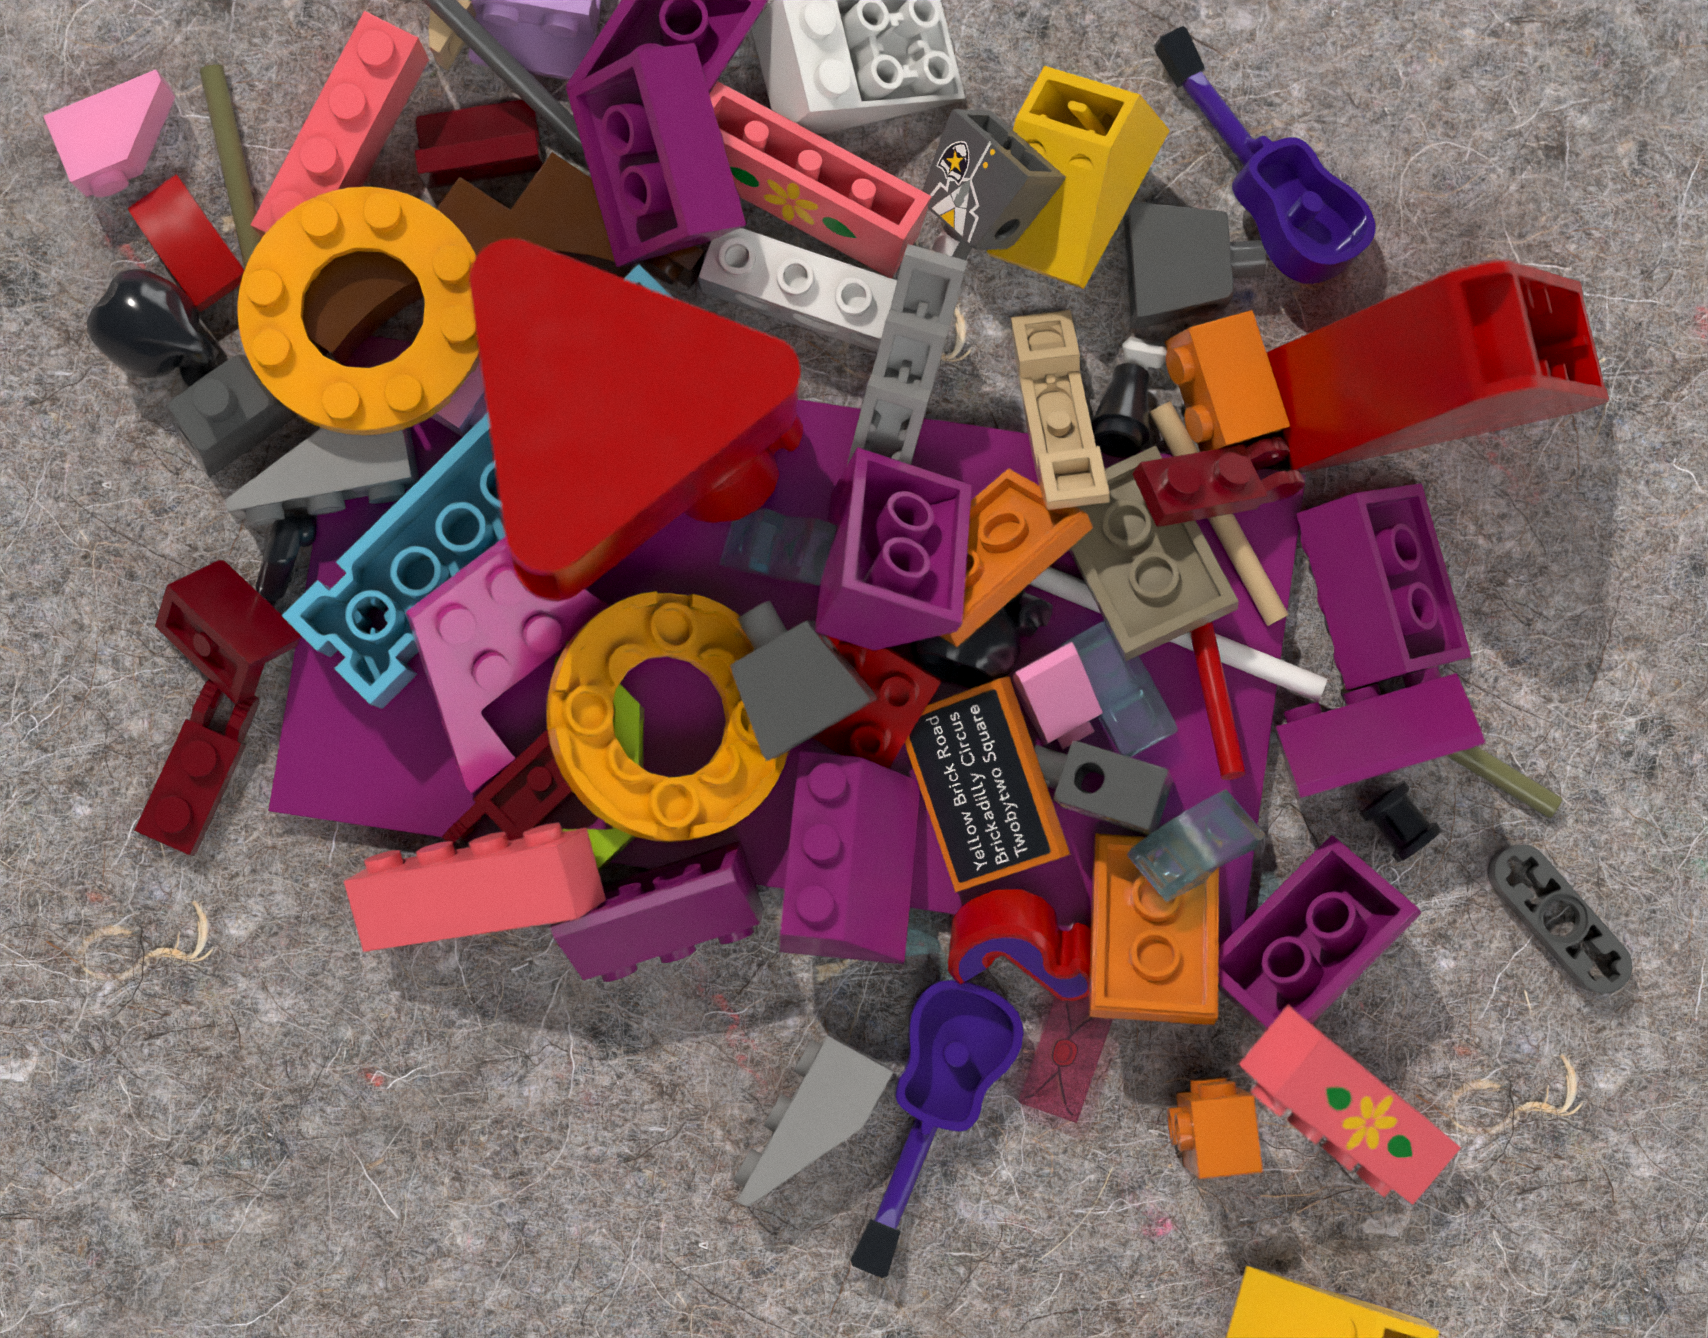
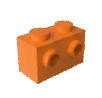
(1225, 382)
(1216, 1129)

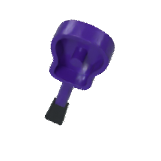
(1302, 211)
(957, 1049)

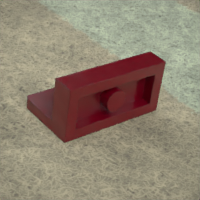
(478, 143)
(224, 628)

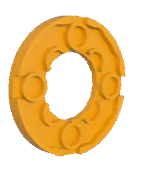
(292, 257)
(583, 712)

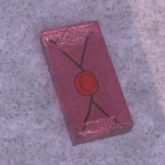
(1065, 1059)

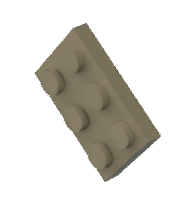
(1145, 576)

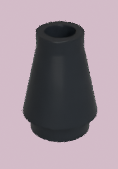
(1123, 414)

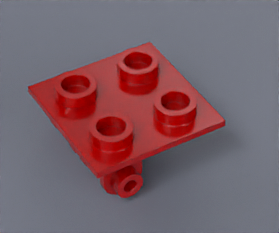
(885, 724)

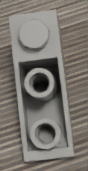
(327, 472)
(826, 1109)

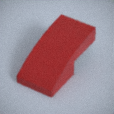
(188, 243)

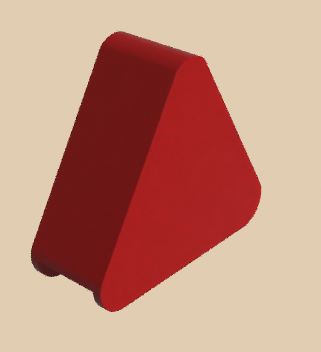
(1439, 365)
(611, 408)

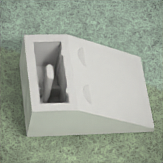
(855, 60)

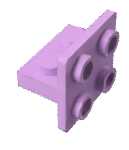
(541, 34)

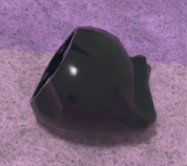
(150, 328)
(990, 650)

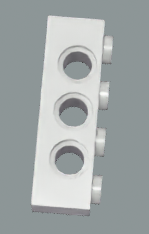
(798, 287)

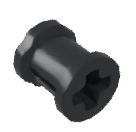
(1400, 821)

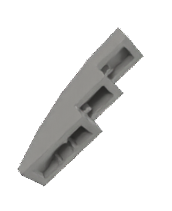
(909, 354)

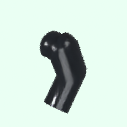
(282, 553)

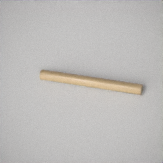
(1225, 526)

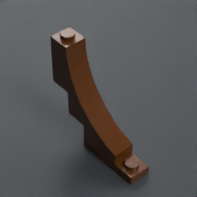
(554, 212)

